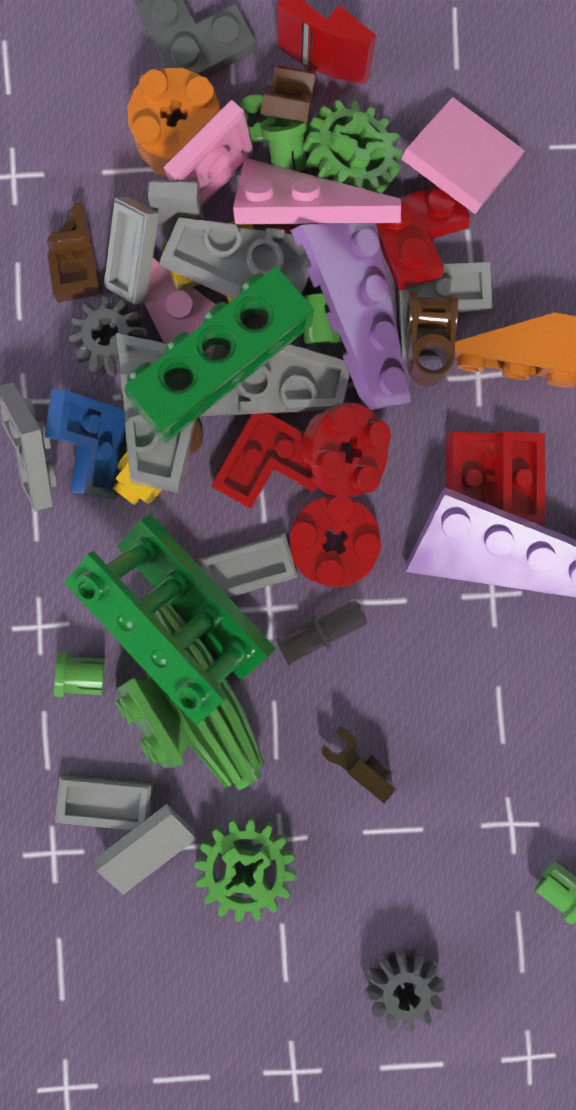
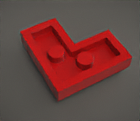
(409, 244)
(260, 450)

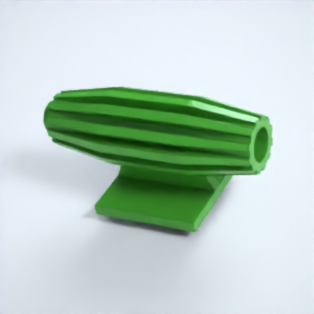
(220, 740)

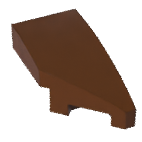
(289, 93)
(73, 259)

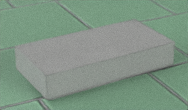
(174, 201)
(131, 249)
(251, 566)
(102, 802)
(144, 849)

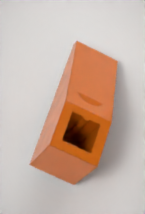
(528, 348)

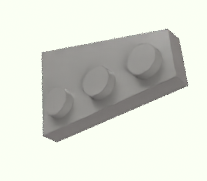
(228, 256)
(286, 383)
(149, 458)

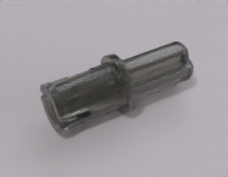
(322, 631)

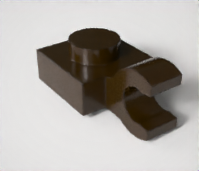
(369, 773)

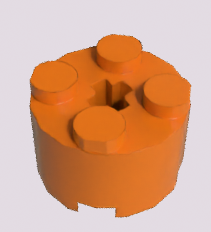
(169, 98)

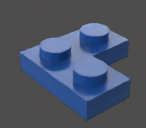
(99, 438)

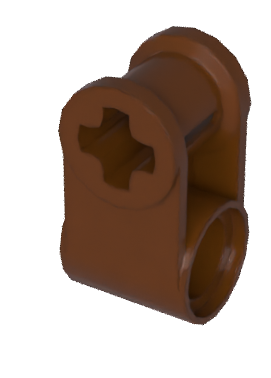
(431, 328)

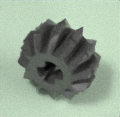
(95, 327)
(413, 1004)

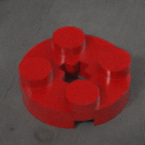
(369, 447)
(361, 544)

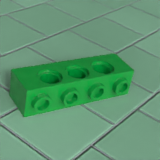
(261, 295)

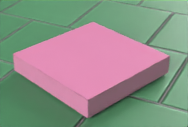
(214, 153)
(463, 155)

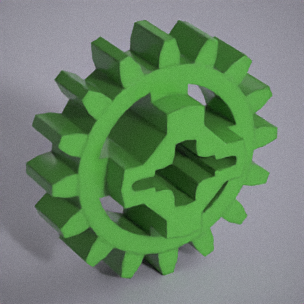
(352, 147)
(257, 885)

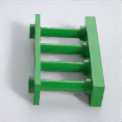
(193, 596)

